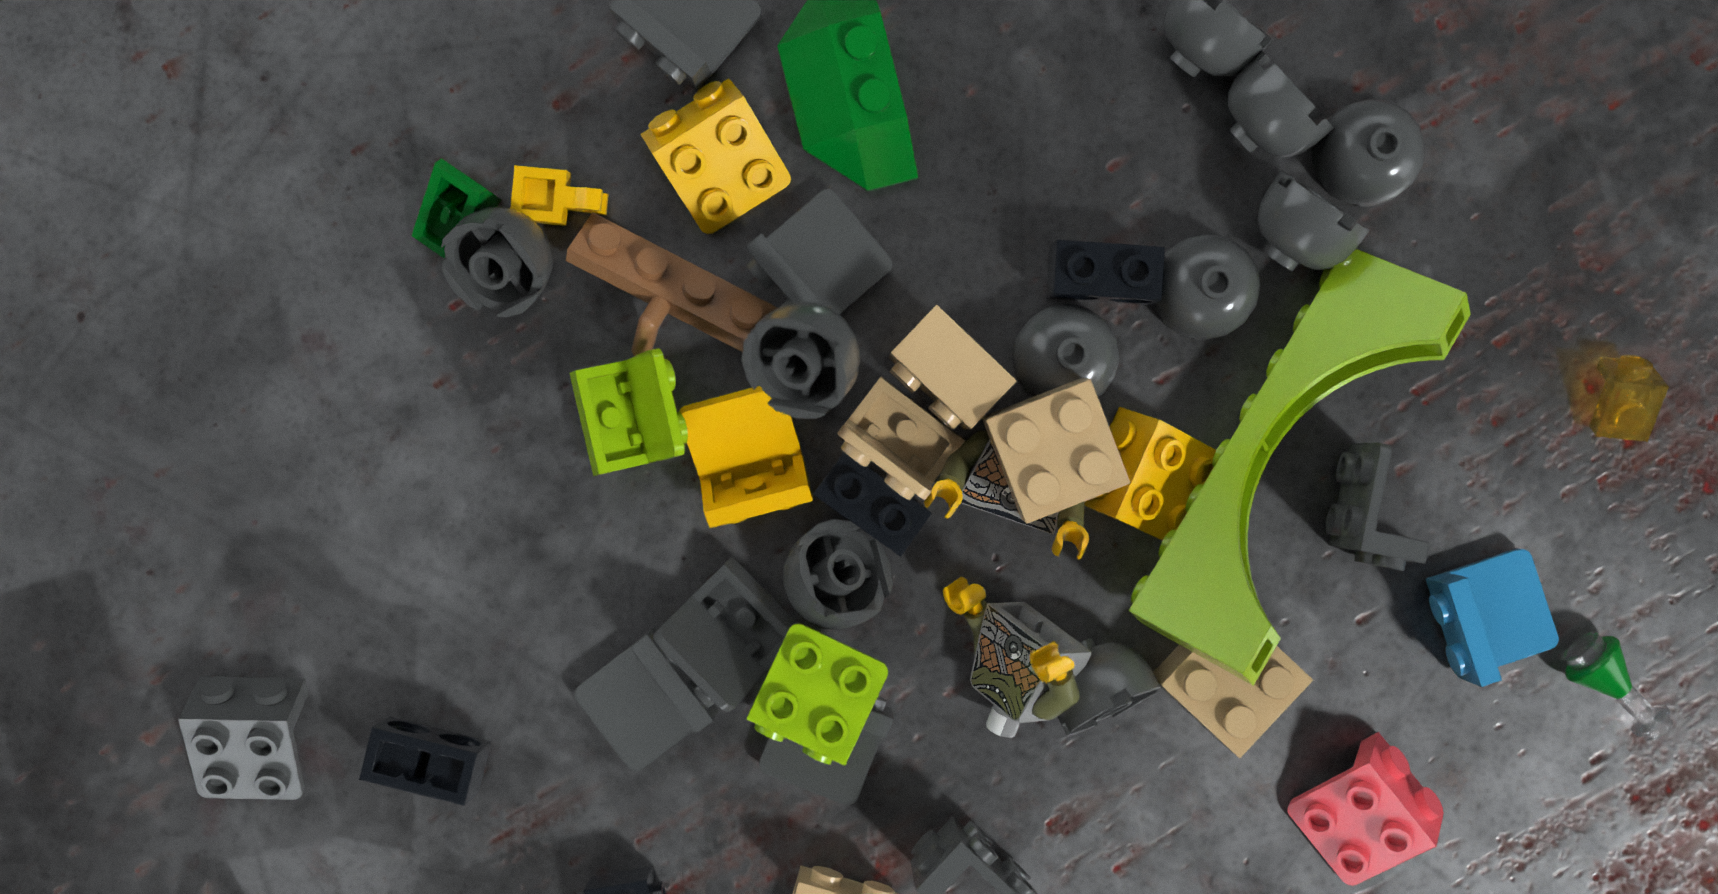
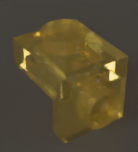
(1628, 398)

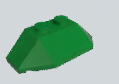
(848, 92)

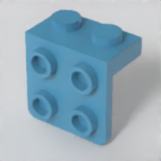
(1492, 615)

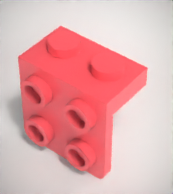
(1369, 814)

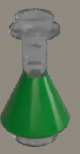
(1601, 666)

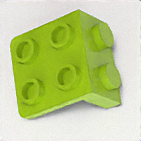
(629, 412)
(818, 694)

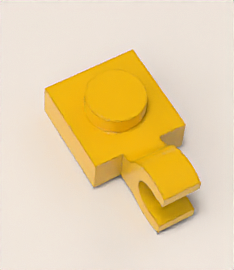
(547, 195)

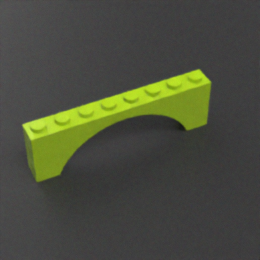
(1358, 323)

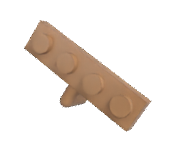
(666, 284)

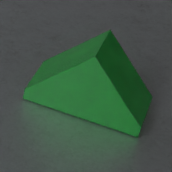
(446, 202)

